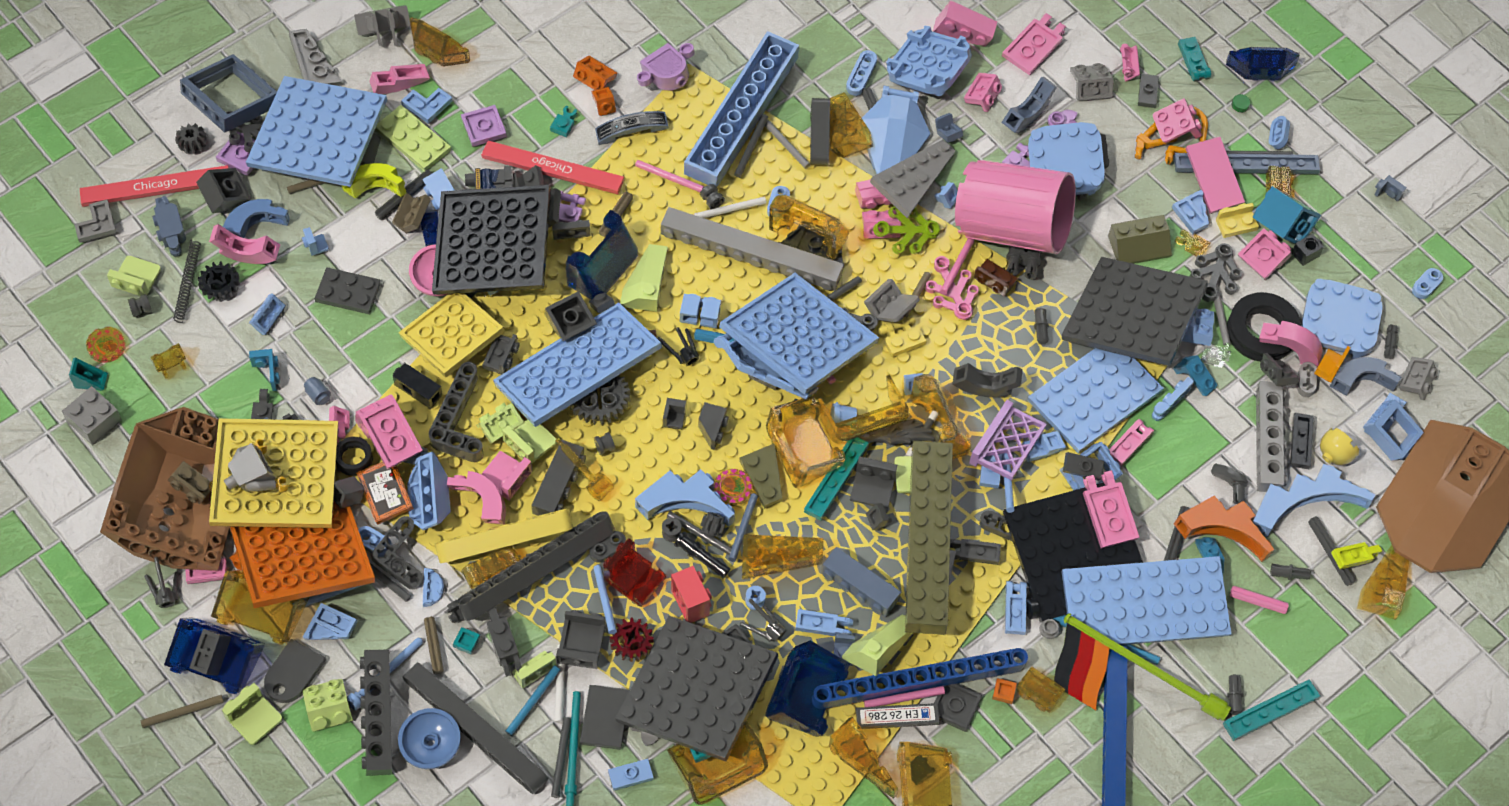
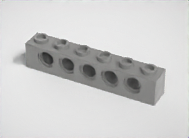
(1266, 393)

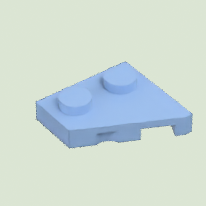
(329, 624)

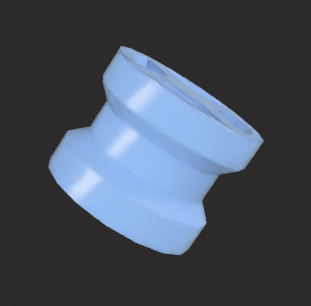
(755, 590)

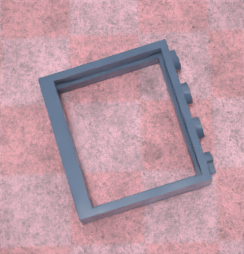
(191, 86)

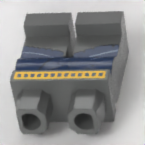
(489, 178)

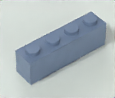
(861, 582)

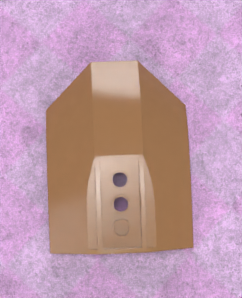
(144, 491)
(1436, 513)

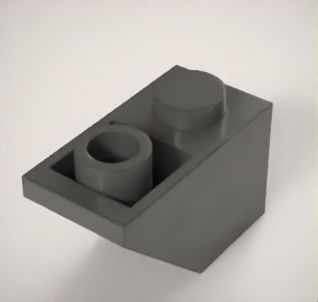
(711, 422)

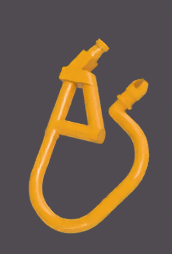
(1144, 142)

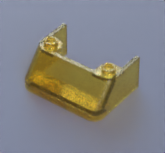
(867, 422)

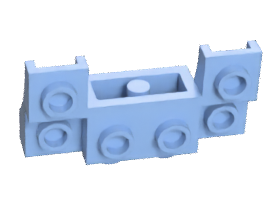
(1201, 328)

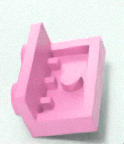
(872, 217)

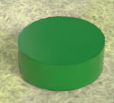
(1240, 103)

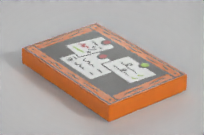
(385, 492)

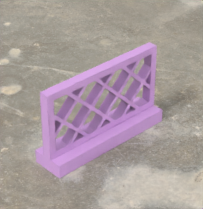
(992, 436)

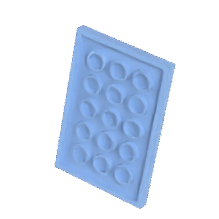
(1094, 396)

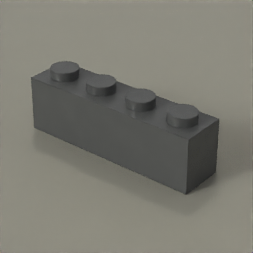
(557, 481)

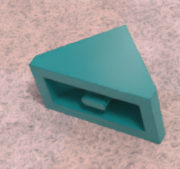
(85, 375)

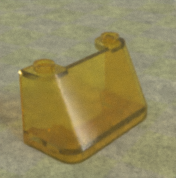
(786, 211)
(934, 396)
(802, 441)
(235, 606)
(924, 774)
(716, 777)

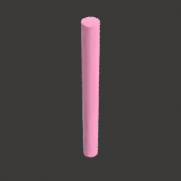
(667, 175)
(956, 267)
(904, 697)

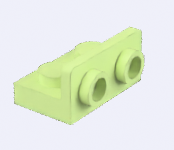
(493, 424)
(534, 668)

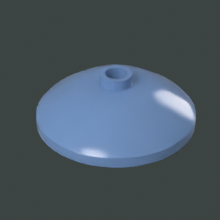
(427, 726)

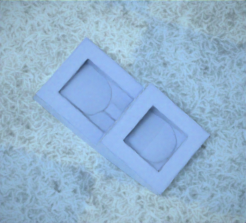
(1045, 446)

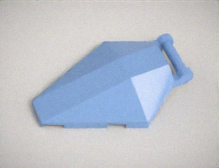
(895, 128)
(753, 366)

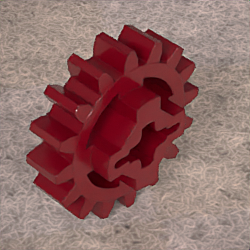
(635, 647)

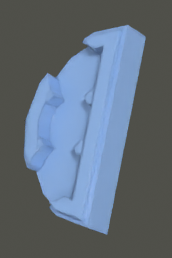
(432, 587)

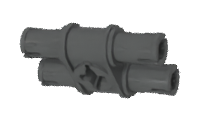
(1024, 257)

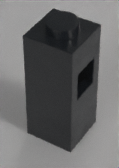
(417, 385)

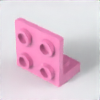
(507, 473)

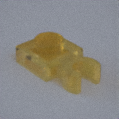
(1195, 245)

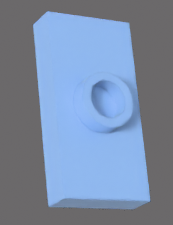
(267, 314)
(988, 477)
(630, 774)

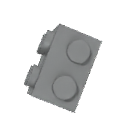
(889, 303)

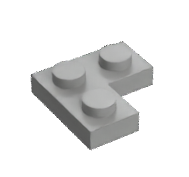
(99, 226)

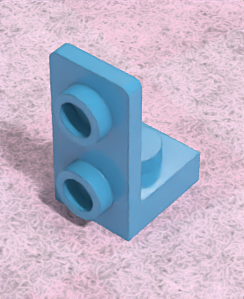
(266, 357)
(1198, 372)
(1209, 548)

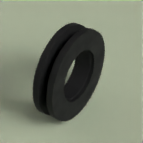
(1265, 304)

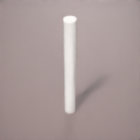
(733, 207)
(559, 701)

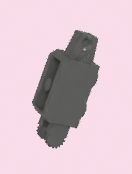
(503, 641)

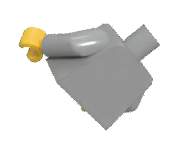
(252, 471)

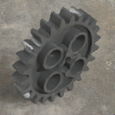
(617, 393)

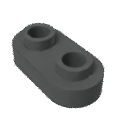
(608, 546)

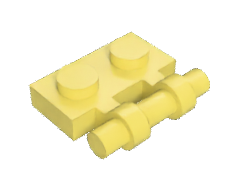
(903, 341)

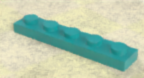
(835, 480)
(1271, 710)

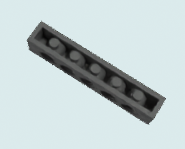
(376, 764)

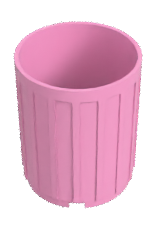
(1016, 205)

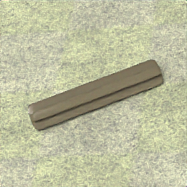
(619, 208)
(433, 645)

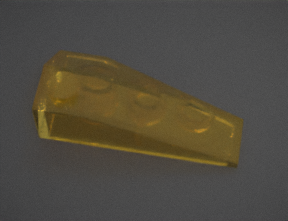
(1386, 586)
(851, 748)

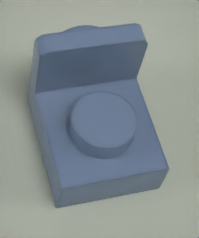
(1390, 186)
(842, 643)

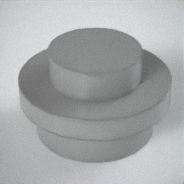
(1049, 629)

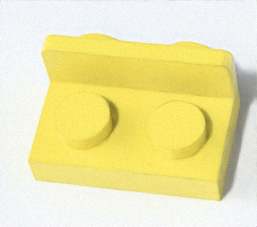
(1236, 220)

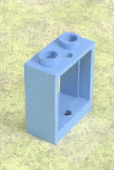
(1382, 439)
(1102, 453)

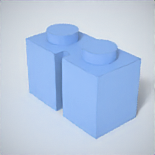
(709, 314)

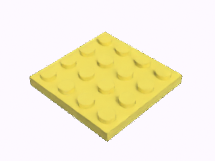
(451, 332)

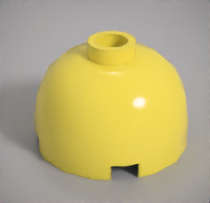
(1337, 447)

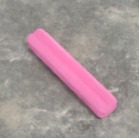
(1259, 599)

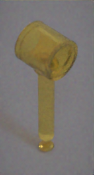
(599, 485)

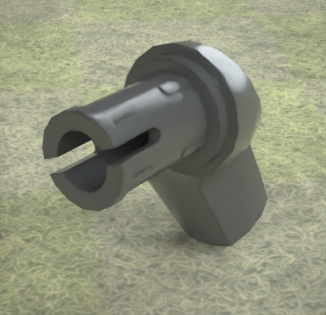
(1234, 478)

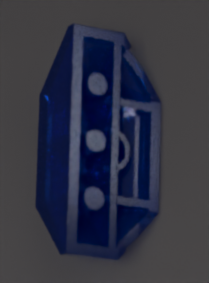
(1262, 62)

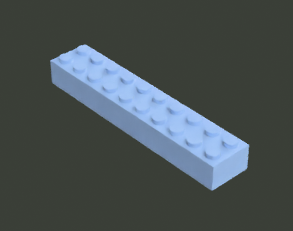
(741, 109)

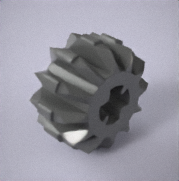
(191, 138)

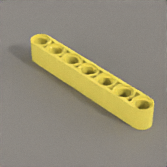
(503, 535)

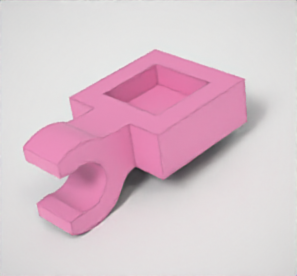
(343, 418)

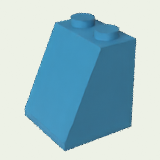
(1286, 215)

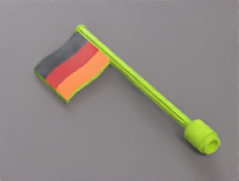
(1085, 663)

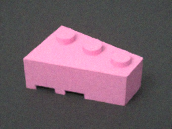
(962, 21)

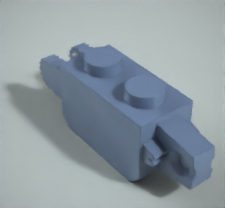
(169, 224)

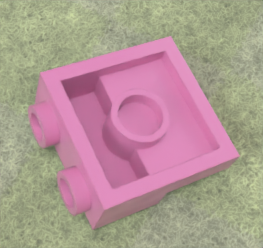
(1265, 253)

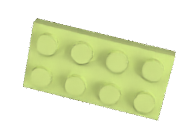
(413, 138)

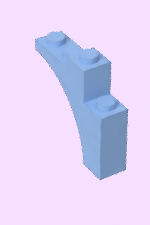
(673, 493)

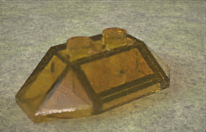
(437, 45)

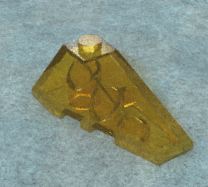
(847, 128)

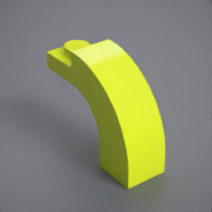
(373, 176)

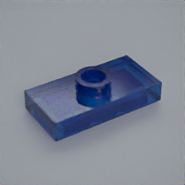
(429, 228)

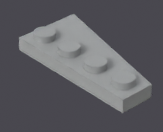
(310, 59)

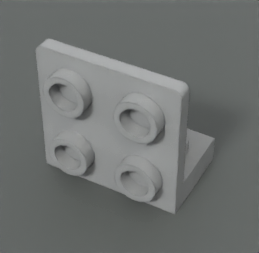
(1092, 81)

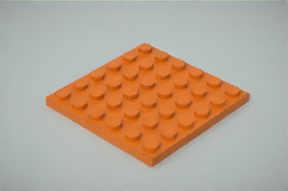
(302, 561)

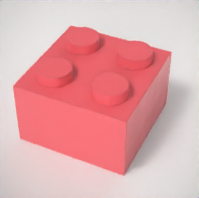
(691, 594)

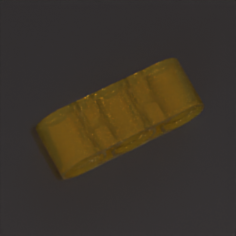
(489, 566)

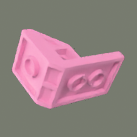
(388, 431)

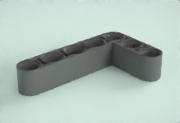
(453, 414)

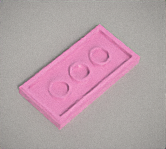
(1215, 174)

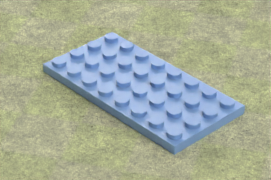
(577, 366)
(1150, 600)

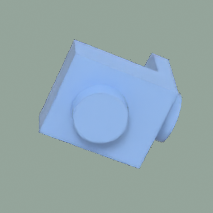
(315, 244)

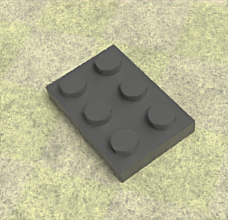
(347, 290)

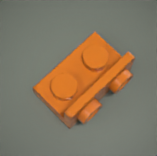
(593, 73)

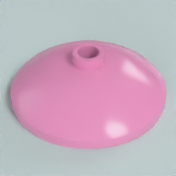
(422, 269)

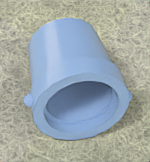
(841, 413)

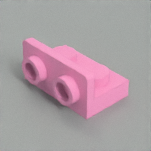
(983, 90)

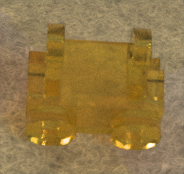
(169, 359)

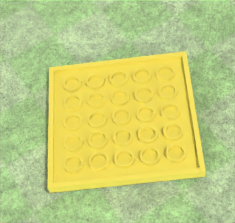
(295, 450)

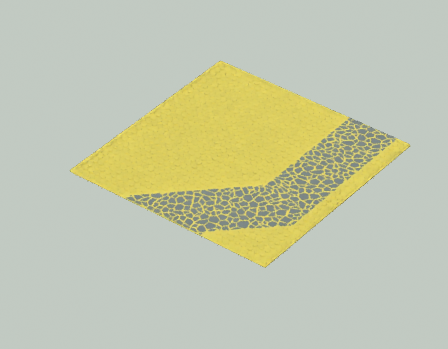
(992, 340)

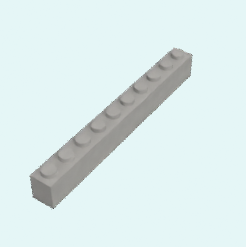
(751, 248)

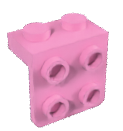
(1177, 120)

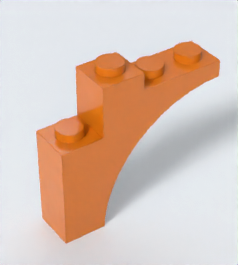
(1235, 523)

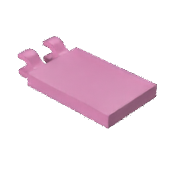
(1034, 44)
(1109, 511)

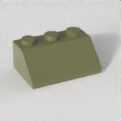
(1141, 239)

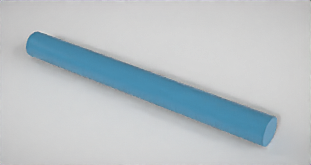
(532, 700)

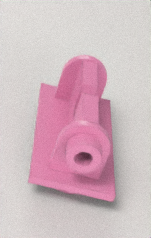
(1130, 62)

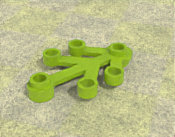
(908, 228)

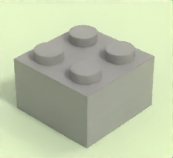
(91, 415)

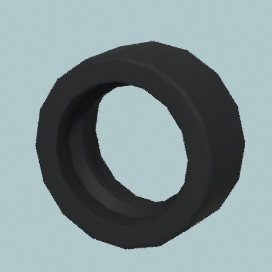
(353, 442)

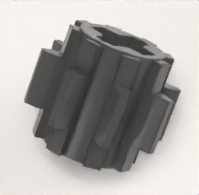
(713, 524)

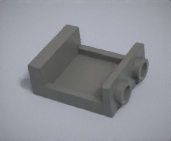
(581, 639)

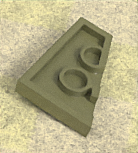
(764, 474)

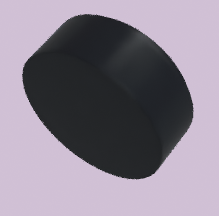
(1032, 608)

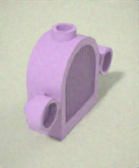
(666, 67)

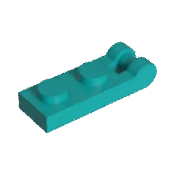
(1194, 58)

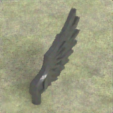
(900, 433)

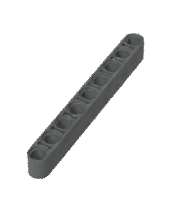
(535, 566)
(476, 728)

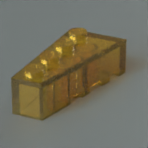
(779, 553)

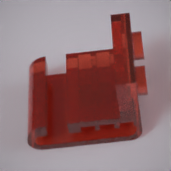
(632, 573)

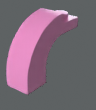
(244, 250)
(1295, 337)
(493, 502)

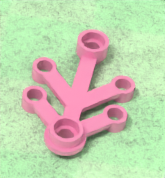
(954, 291)

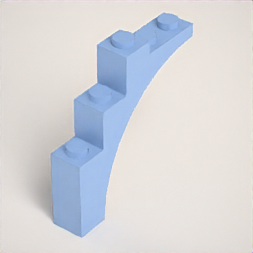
(1303, 491)

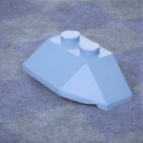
(428, 492)

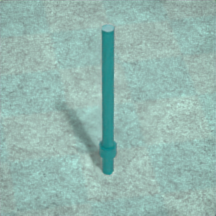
(571, 787)

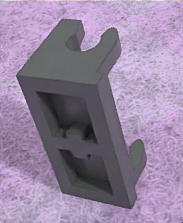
(210, 652)

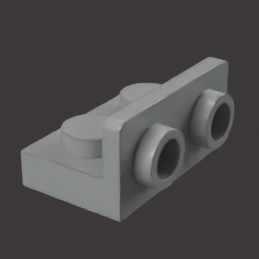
(1419, 376)

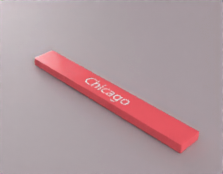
(553, 167)
(143, 187)

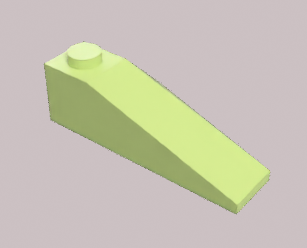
(645, 282)
(878, 647)

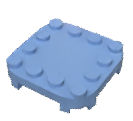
(929, 61)
(1070, 149)
(1343, 316)

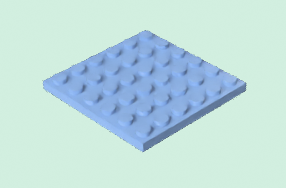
(316, 131)
(799, 333)

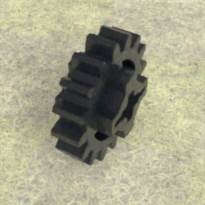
(216, 279)

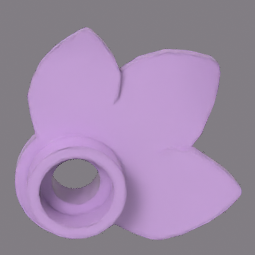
(1063, 117)

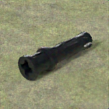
(693, 548)

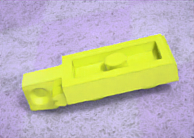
(1355, 555)

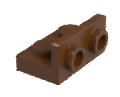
(995, 277)

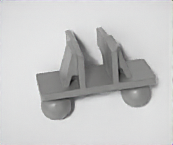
(382, 20)

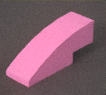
(398, 78)

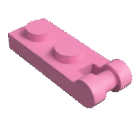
(1130, 442)

